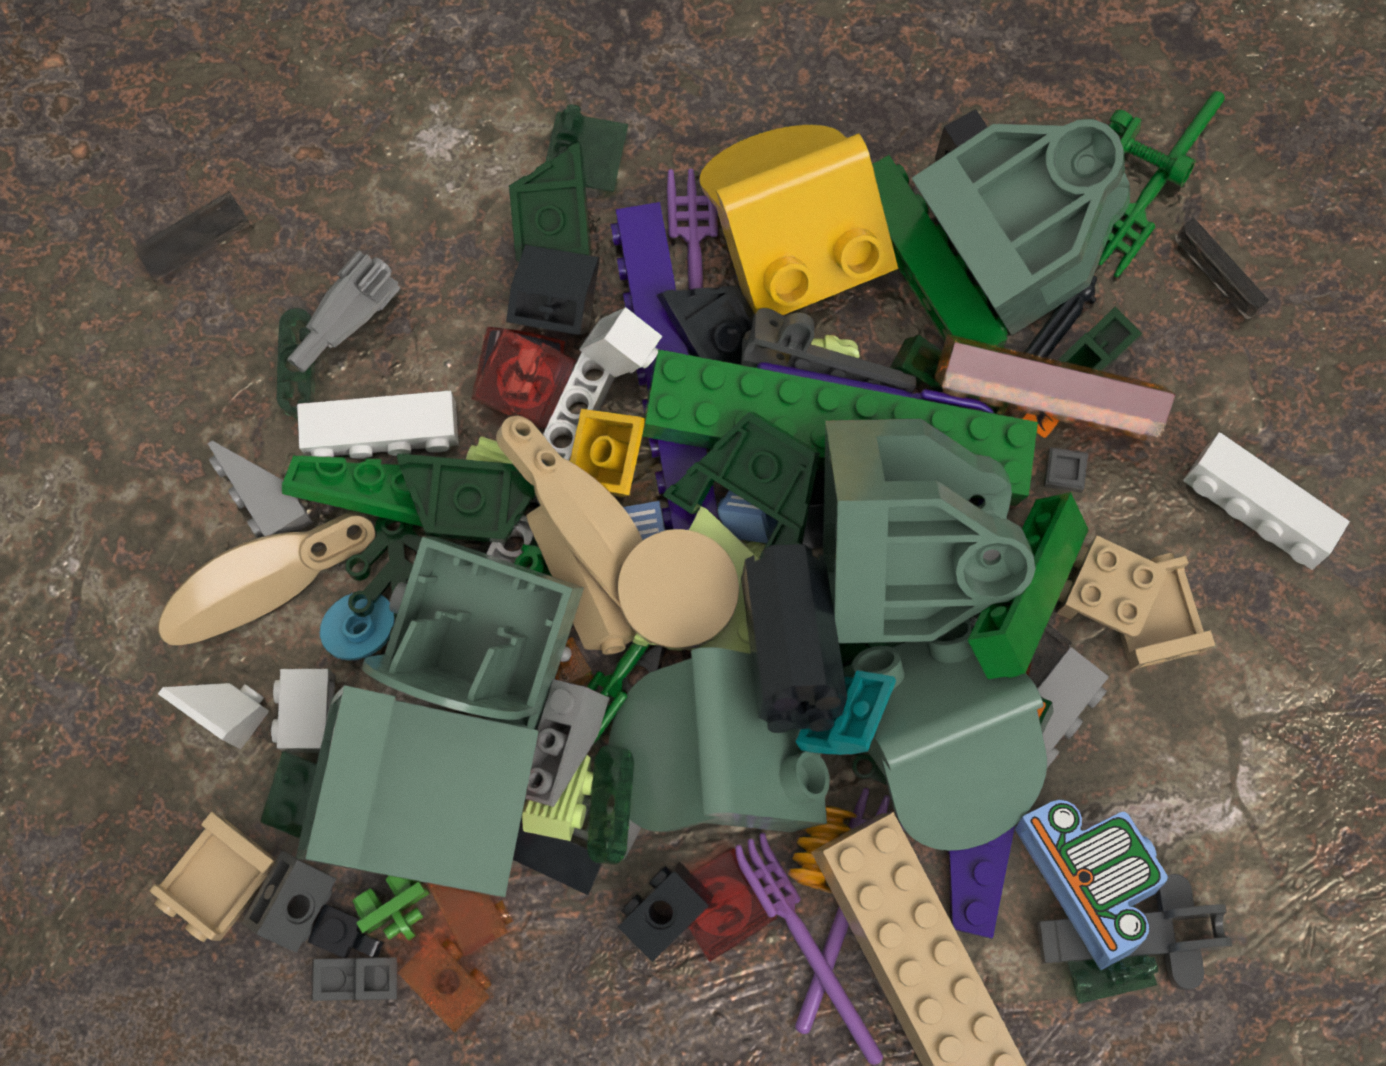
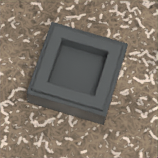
(1065, 470)

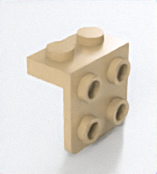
(1112, 587)

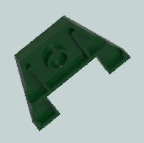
(762, 468)

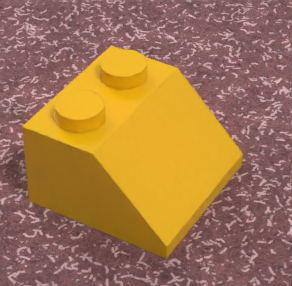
(608, 448)

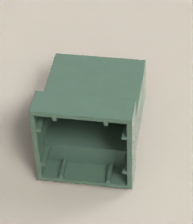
(417, 793)

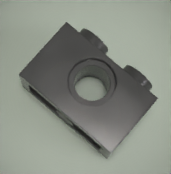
(269, 911)

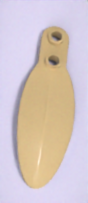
(574, 502)
(257, 579)

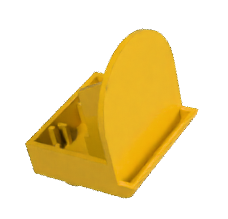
(799, 215)

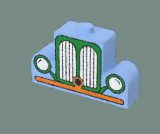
(1095, 875)

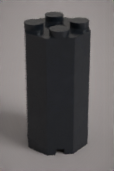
(793, 639)

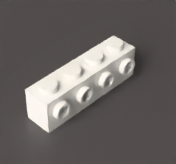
(378, 425)
(1266, 501)

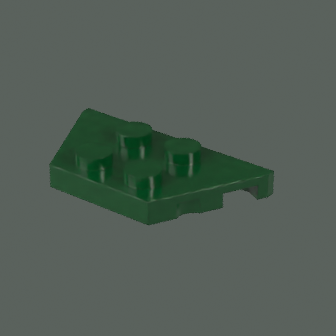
(552, 206)
(466, 496)

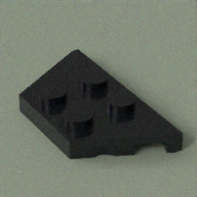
(710, 320)

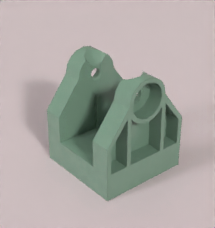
(1030, 210)
(907, 539)

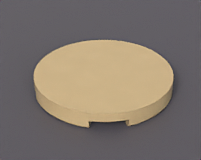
(678, 589)

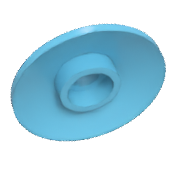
(342, 629)

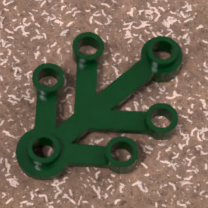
(395, 570)

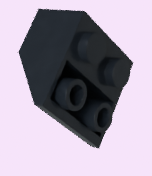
(553, 290)

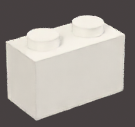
(621, 343)
(303, 709)

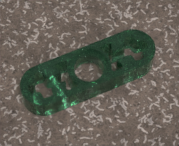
(286, 389)
(598, 832)

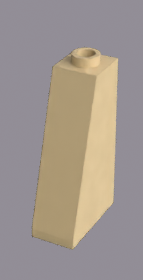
(598, 617)

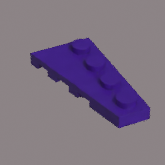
(977, 885)

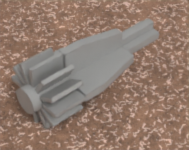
(347, 305)

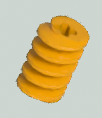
(810, 873)

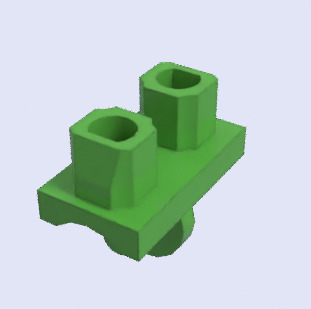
(375, 914)

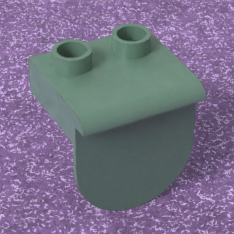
(478, 634)
(953, 745)
(710, 755)

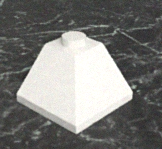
(220, 709)

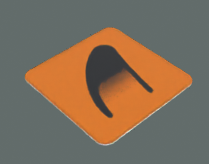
(1045, 422)

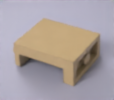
(1173, 623)
(214, 879)

